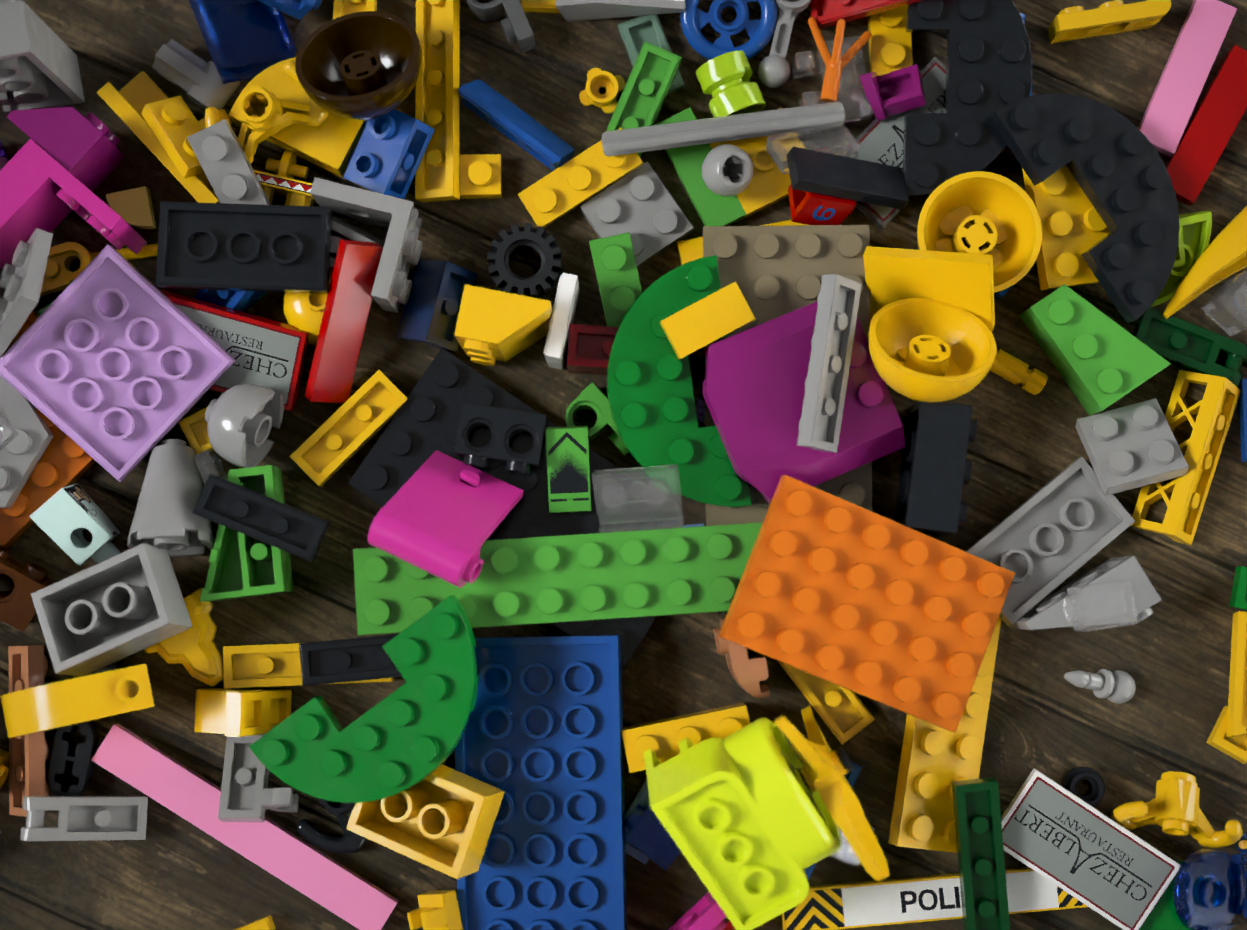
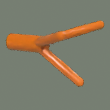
(834, 63)

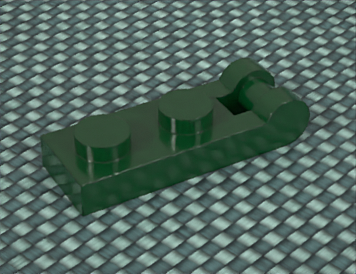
(1190, 345)

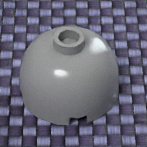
(242, 422)

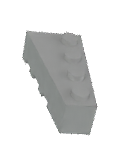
(34, 62)

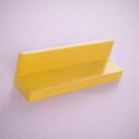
(128, 105)

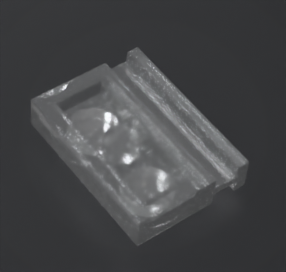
(638, 498)

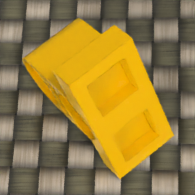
(240, 710)

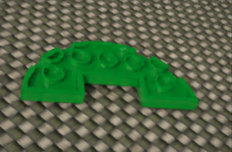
(654, 391)
(397, 738)

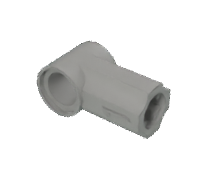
(193, 75)

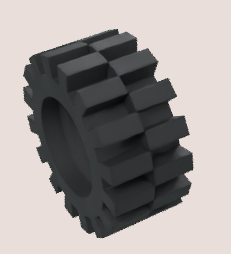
(520, 238)

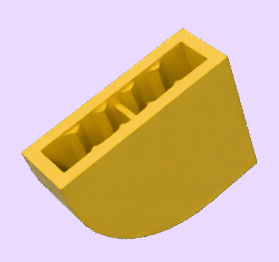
(321, 145)
(77, 700)

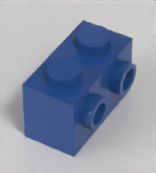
(389, 153)

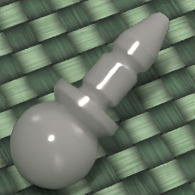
(1114, 685)

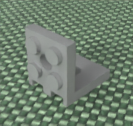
(401, 242)

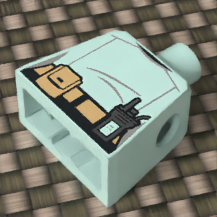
(65, 518)

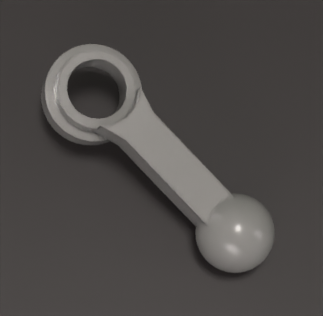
(774, 69)

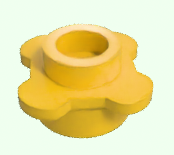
(597, 80)

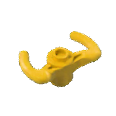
(267, 114)
(1177, 812)

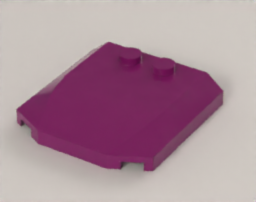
(758, 399)

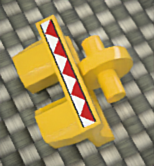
(283, 184)

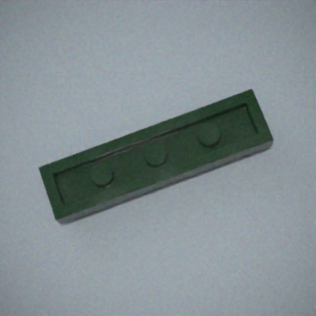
(980, 854)

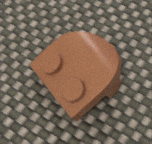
(744, 669)

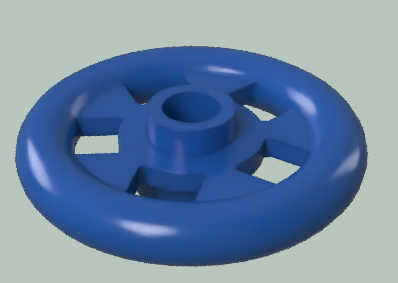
(759, 30)

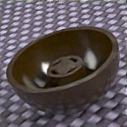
(360, 64)

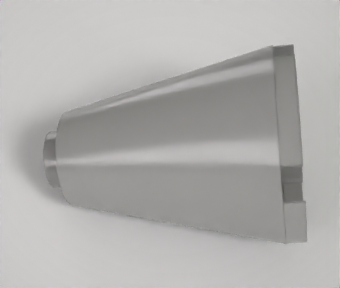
(167, 503)

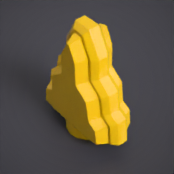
(195, 646)

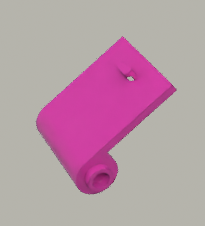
(443, 518)

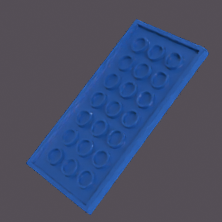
(554, 743)

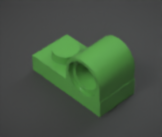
(596, 401)

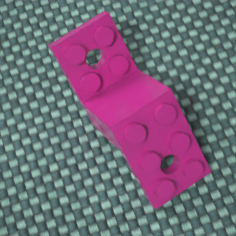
(42, 193)

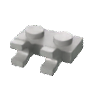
(245, 785)

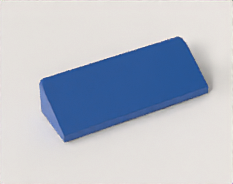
(515, 124)

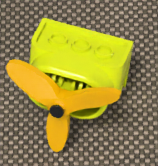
(759, 815)

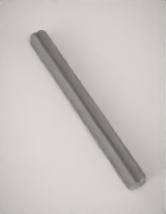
(722, 128)

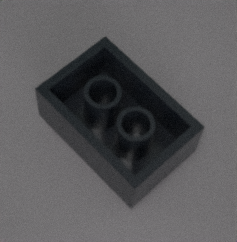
(935, 467)

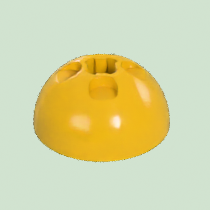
(984, 212)
(930, 349)

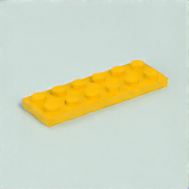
(933, 760)

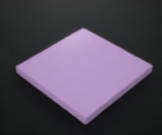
(114, 363)

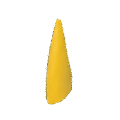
(1219, 261)

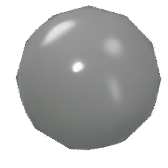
(727, 170)

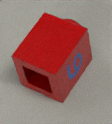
(818, 208)

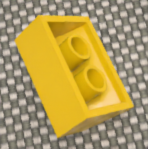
(499, 324)

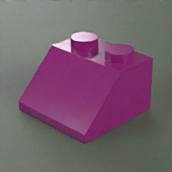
(74, 141)

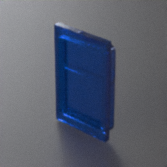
(243, 36)

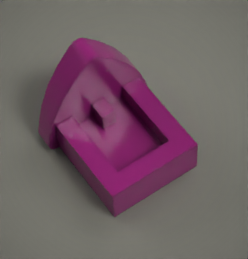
(894, 91)

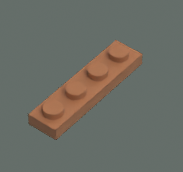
(27, 751)

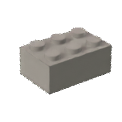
(111, 610)

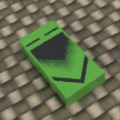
(568, 469)

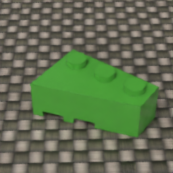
(1090, 349)
(241, 563)

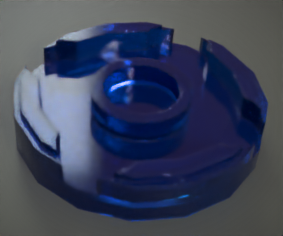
(1209, 890)

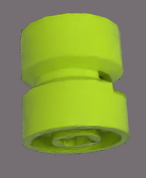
(729, 85)

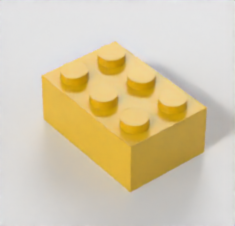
(435, 822)

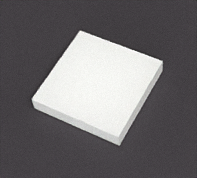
(561, 318)

